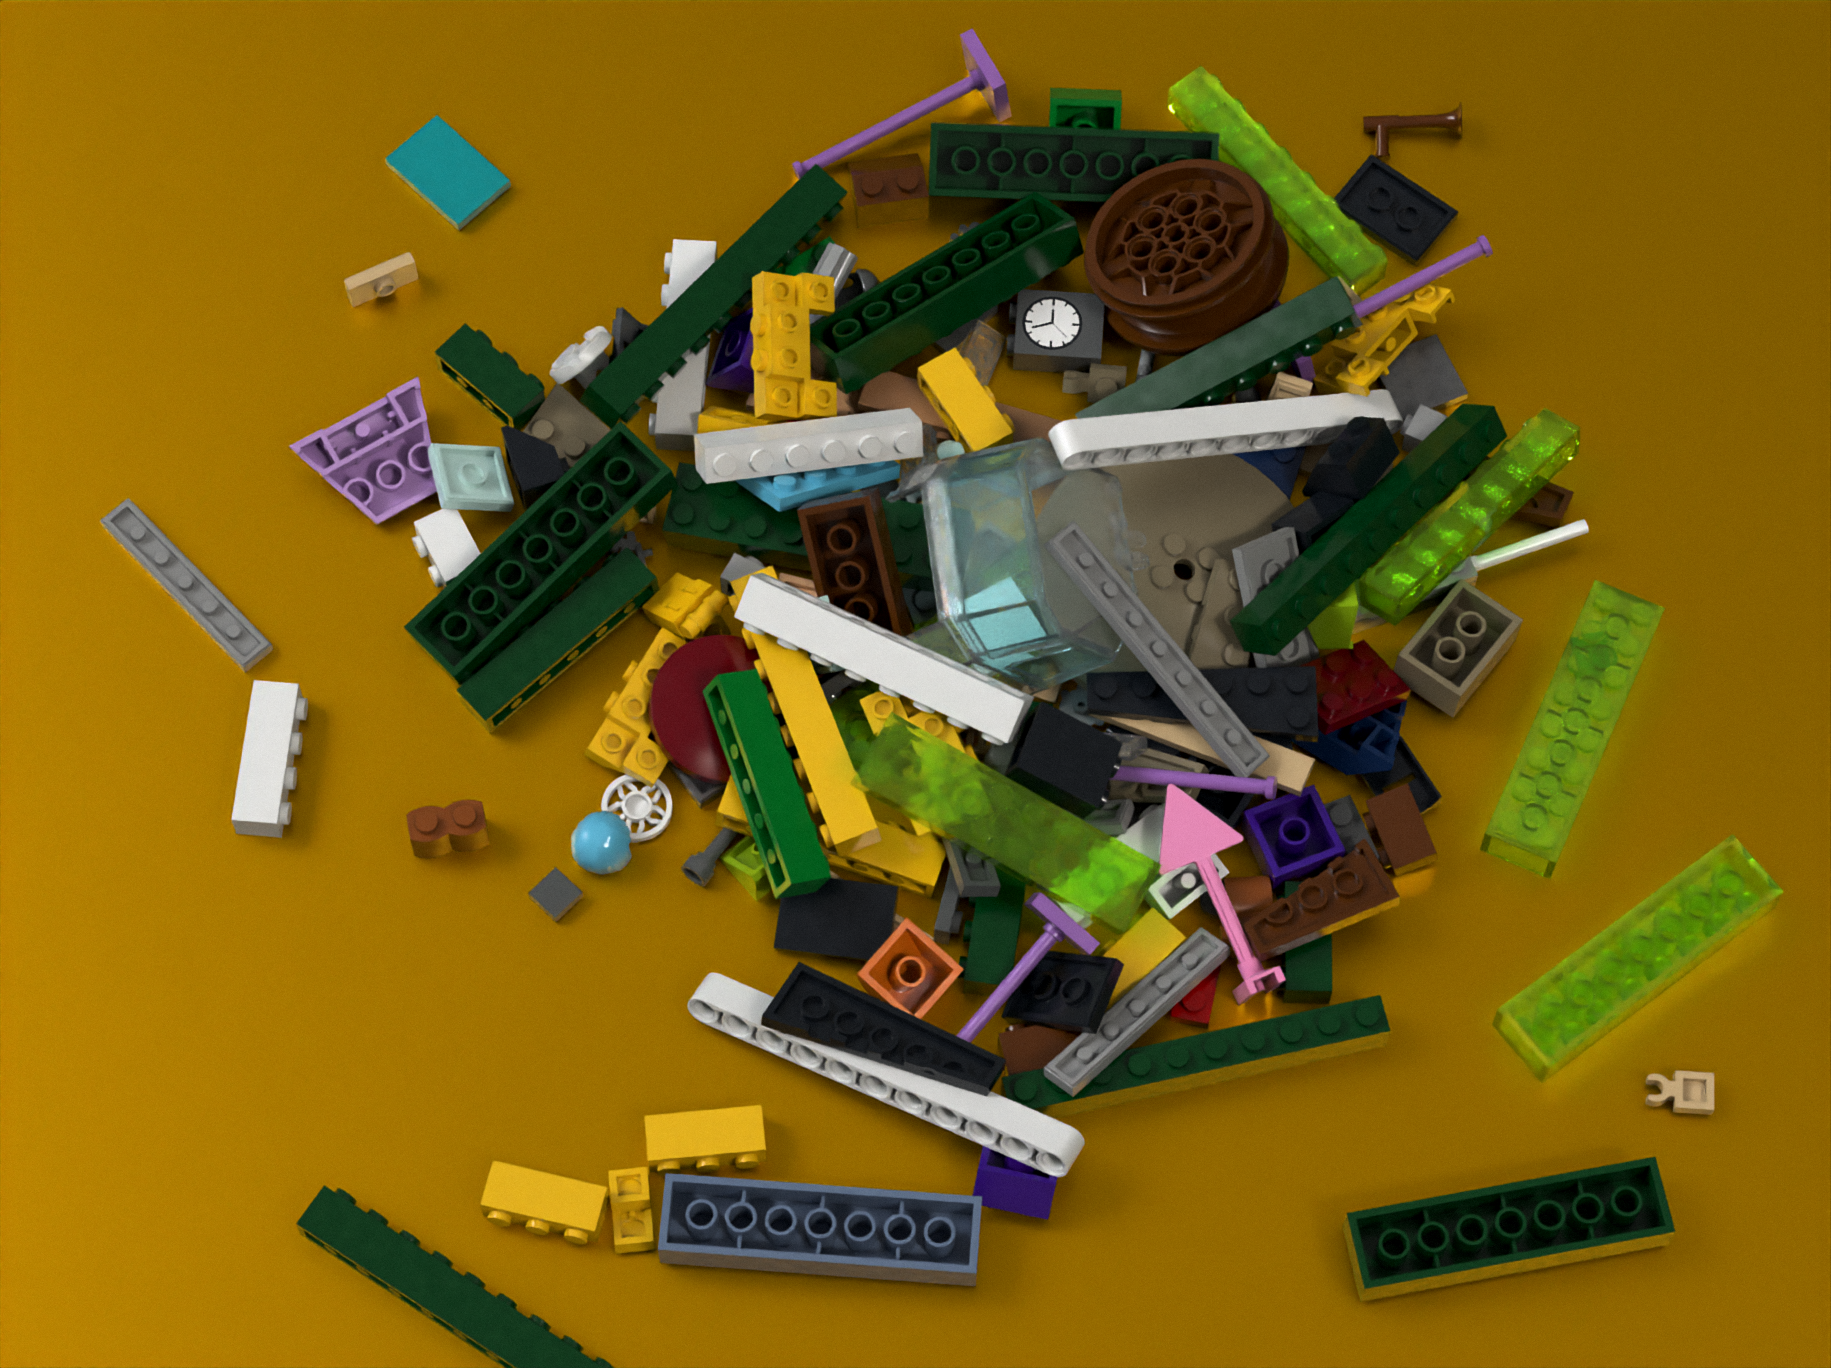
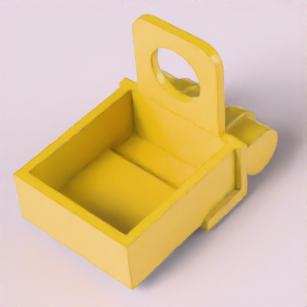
(687, 607)

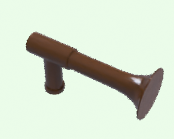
(1385, 123)

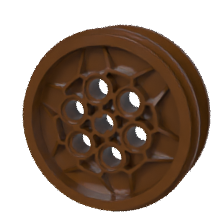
(1186, 255)

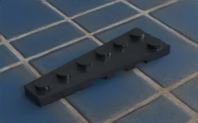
(1264, 699)
(862, 1025)

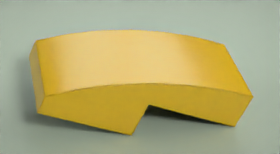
(631, 1210)

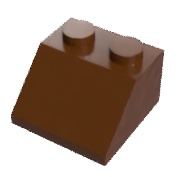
(888, 189)

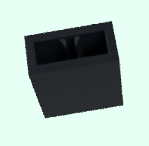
(1064, 760)

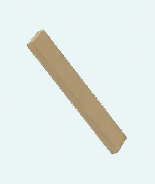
(1287, 765)

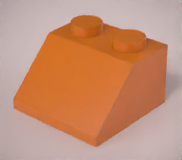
(909, 971)

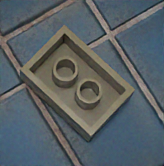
(1457, 647)

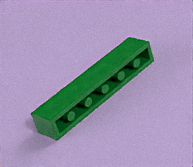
(766, 783)

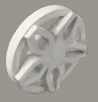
(639, 806)

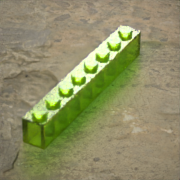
(1297, 202)
(1468, 516)

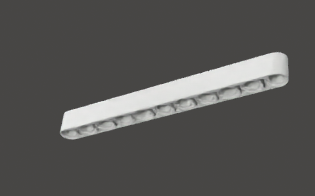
(1215, 429)
(982, 1119)

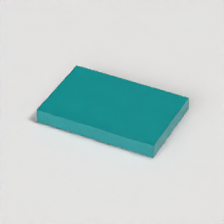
(448, 172)

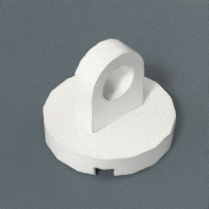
(583, 359)

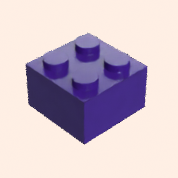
(1292, 837)

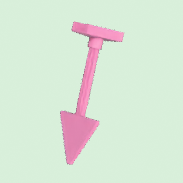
(1190, 837)

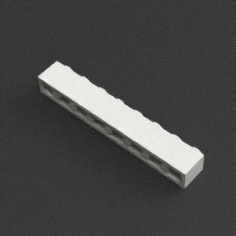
(884, 658)

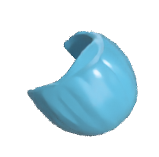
(601, 843)

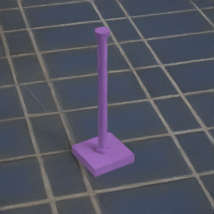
(982, 77)
(1304, 367)
(1198, 780)
(1057, 928)

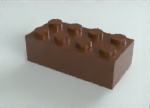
(855, 558)

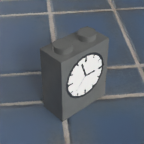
(1055, 331)

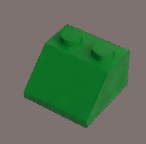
(1085, 108)

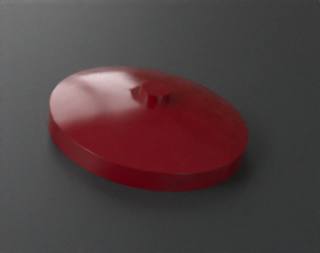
(679, 709)

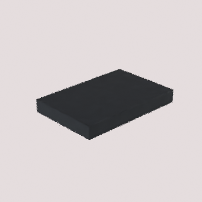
(1395, 210)
(838, 919)
(1065, 992)

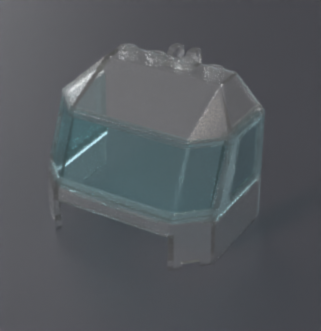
(995, 584)

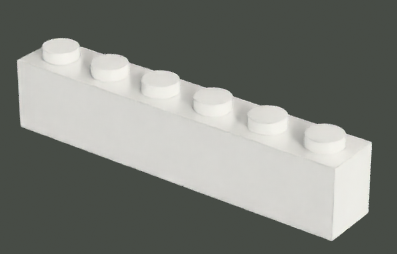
(684, 395)
(808, 445)

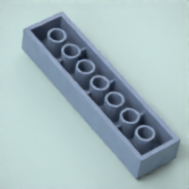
(820, 1229)

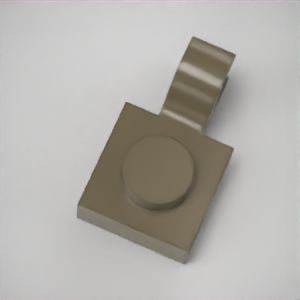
(1099, 383)

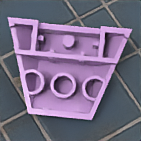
(377, 454)

